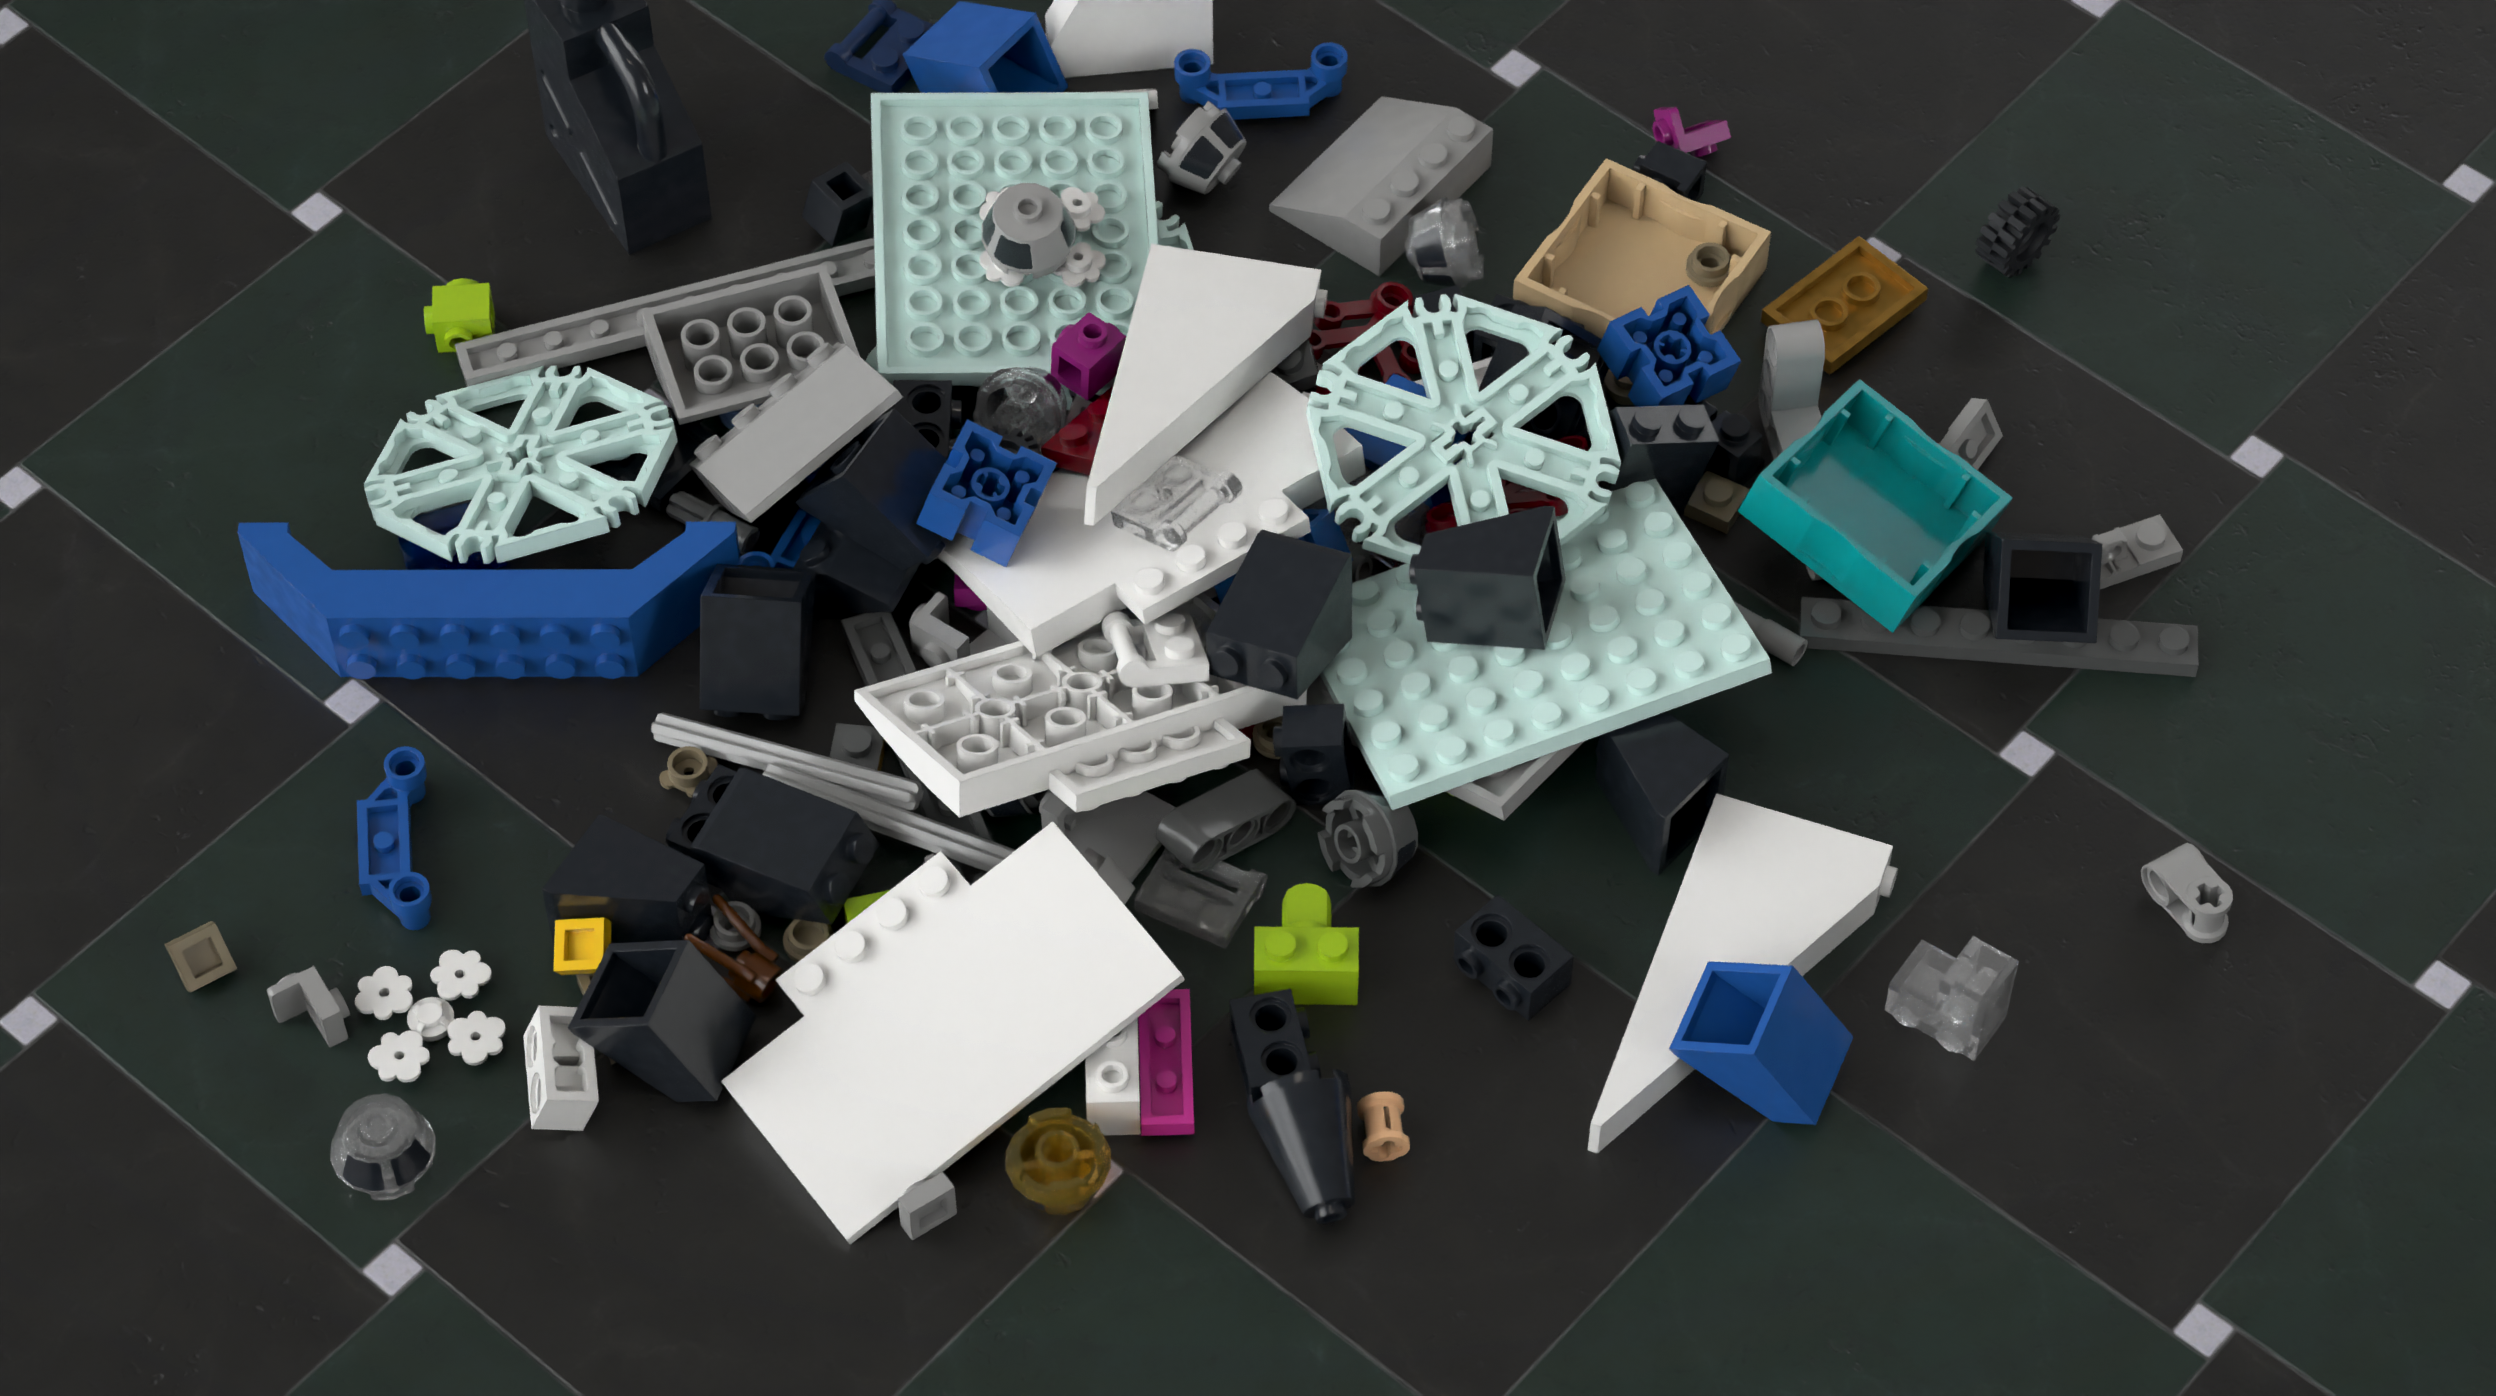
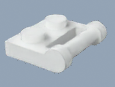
(1170, 643)

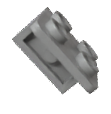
(1116, 828)

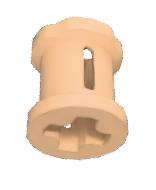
(1383, 1126)

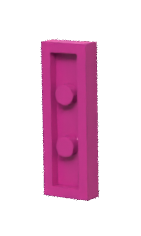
(1166, 1066)

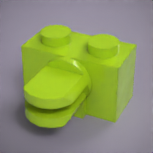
(1307, 952)

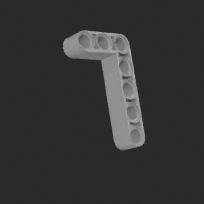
(1791, 385)

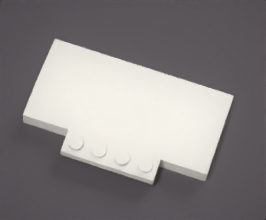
(1078, 573)
(1062, 723)
(944, 1021)

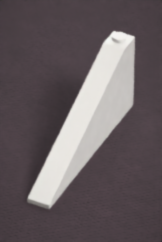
(1126, 34)
(1193, 348)
(1754, 894)

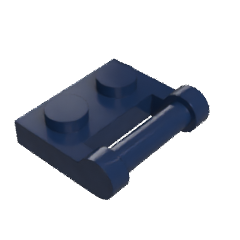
(884, 64)

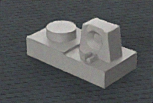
(1973, 433)
(2137, 550)

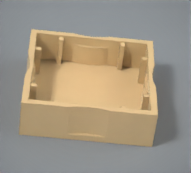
(1631, 246)

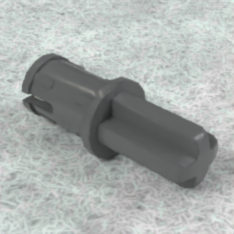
(688, 508)

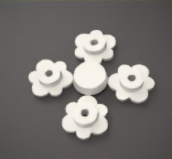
(1081, 263)
(430, 1017)

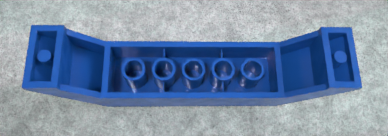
(488, 619)

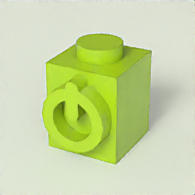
(459, 313)

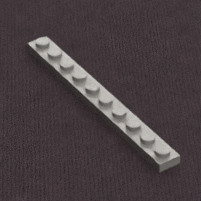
(620, 325)

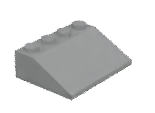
(1382, 175)
(738, 341)
(793, 430)

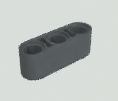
(1225, 820)

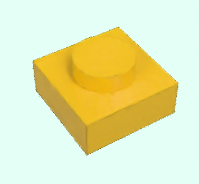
(580, 944)

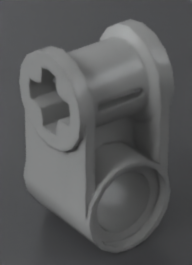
(2190, 892)

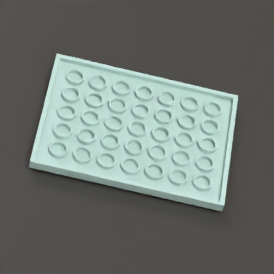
(931, 176)
(1630, 639)

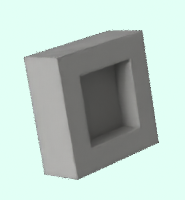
(927, 1205)

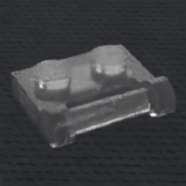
(1174, 502)
(1196, 903)

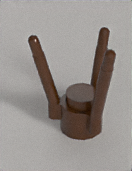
(752, 974)

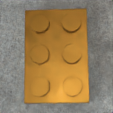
(1853, 298)

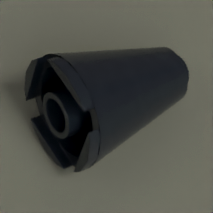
(1310, 1139)

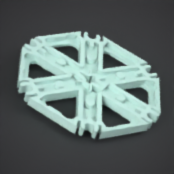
(1455, 404)
(489, 452)

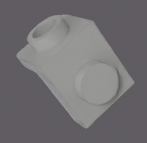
(933, 636)
(309, 993)

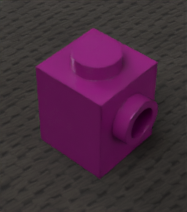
(1087, 355)

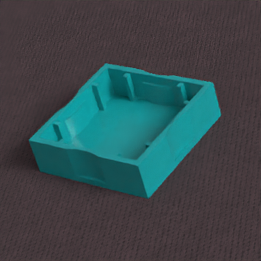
(1874, 505)

